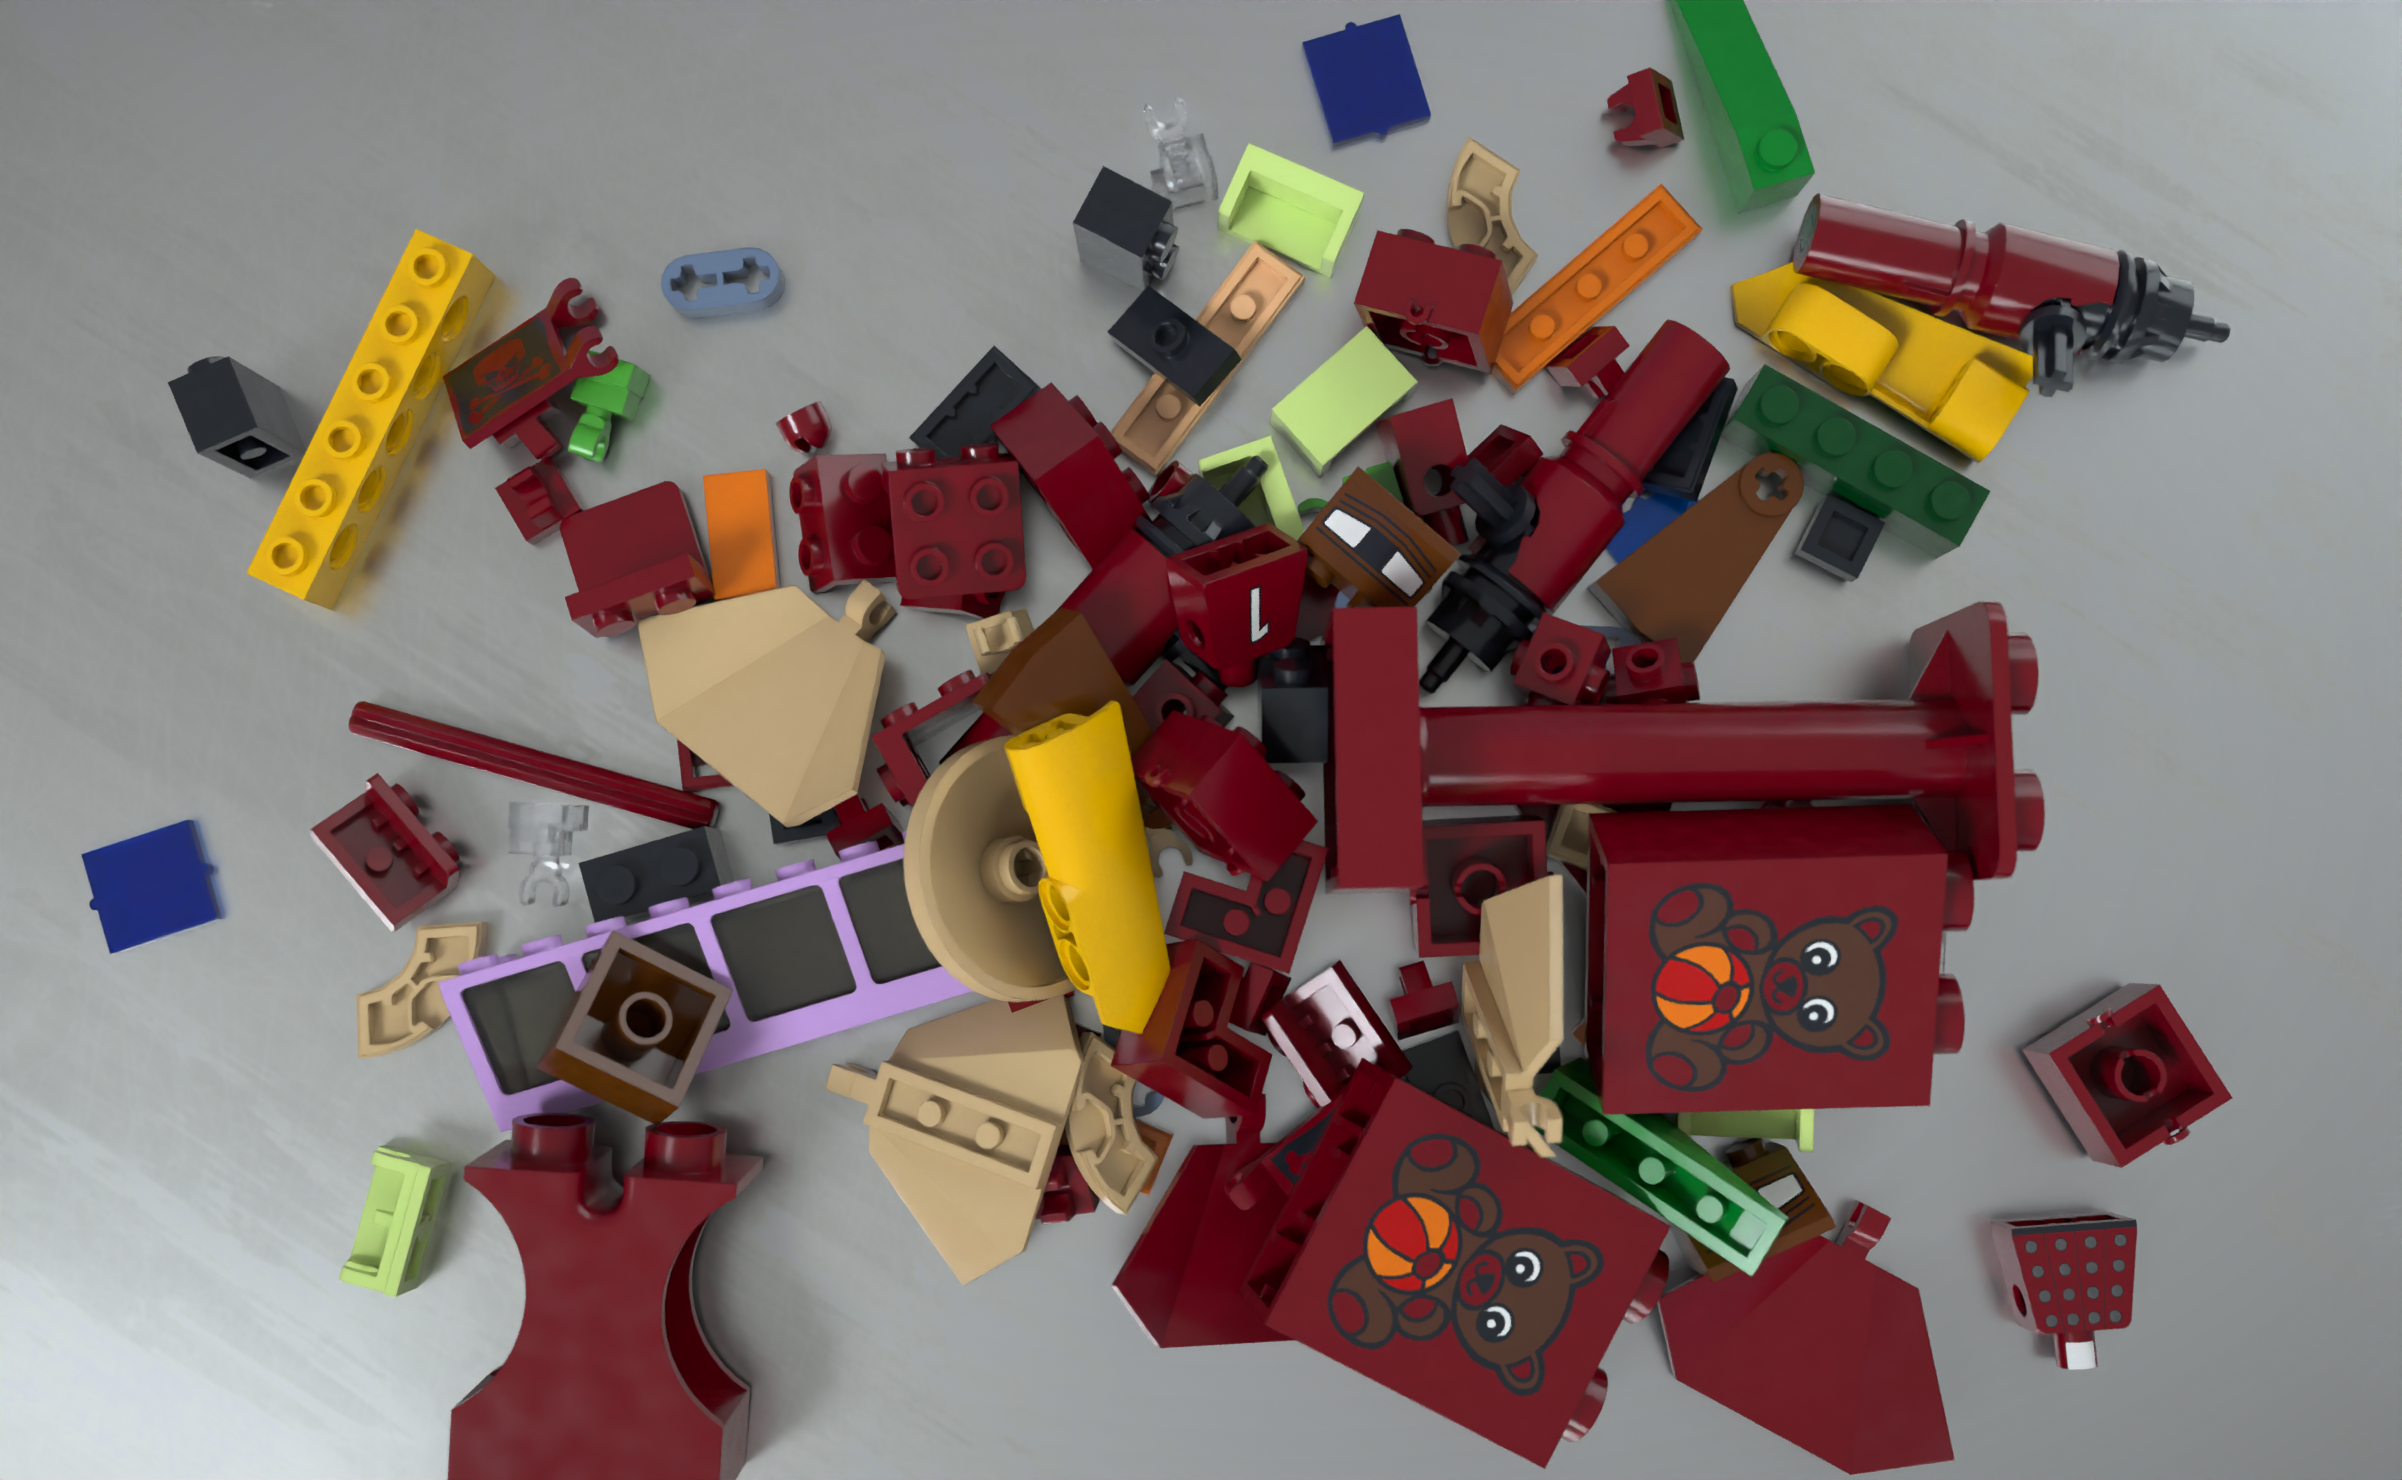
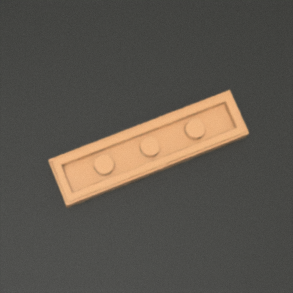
(1240, 316)

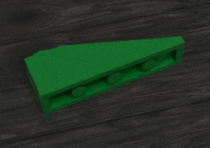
(1744, 103)
(1664, 1170)

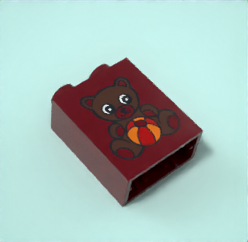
(1770, 958)
(1457, 1266)

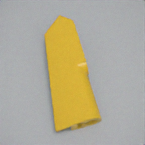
(1870, 345)
(1094, 845)

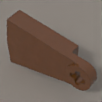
(1701, 559)
(1061, 673)

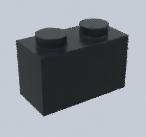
(1126, 230)
(236, 416)
(1293, 704)
(656, 873)

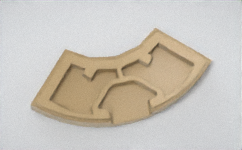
(1482, 209)
(412, 1003)
(1104, 1130)

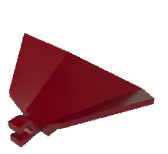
(1200, 1247)
(1817, 1351)

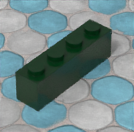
(1855, 462)

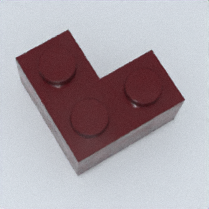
(1074, 470)
(1254, 923)
(1187, 1043)

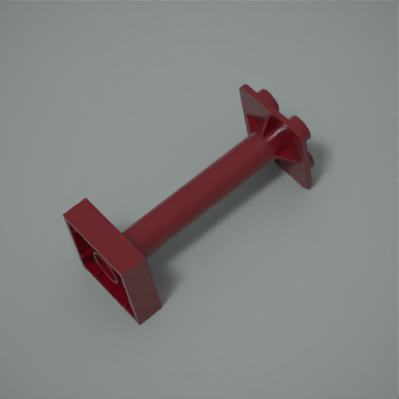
(1938, 747)

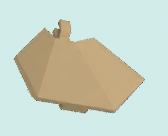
(772, 692)
(1517, 1006)
(972, 1123)

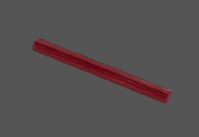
(532, 766)

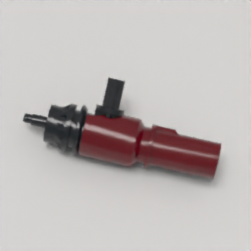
(2008, 283)
(1567, 508)
(1130, 592)

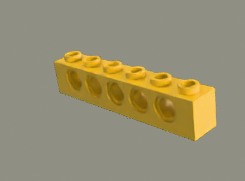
(372, 421)

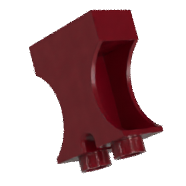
(609, 1340)

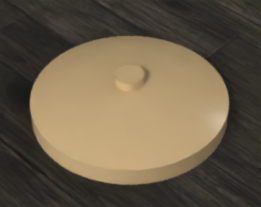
(977, 877)

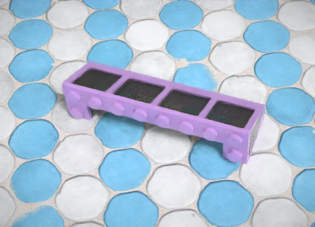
(797, 953)

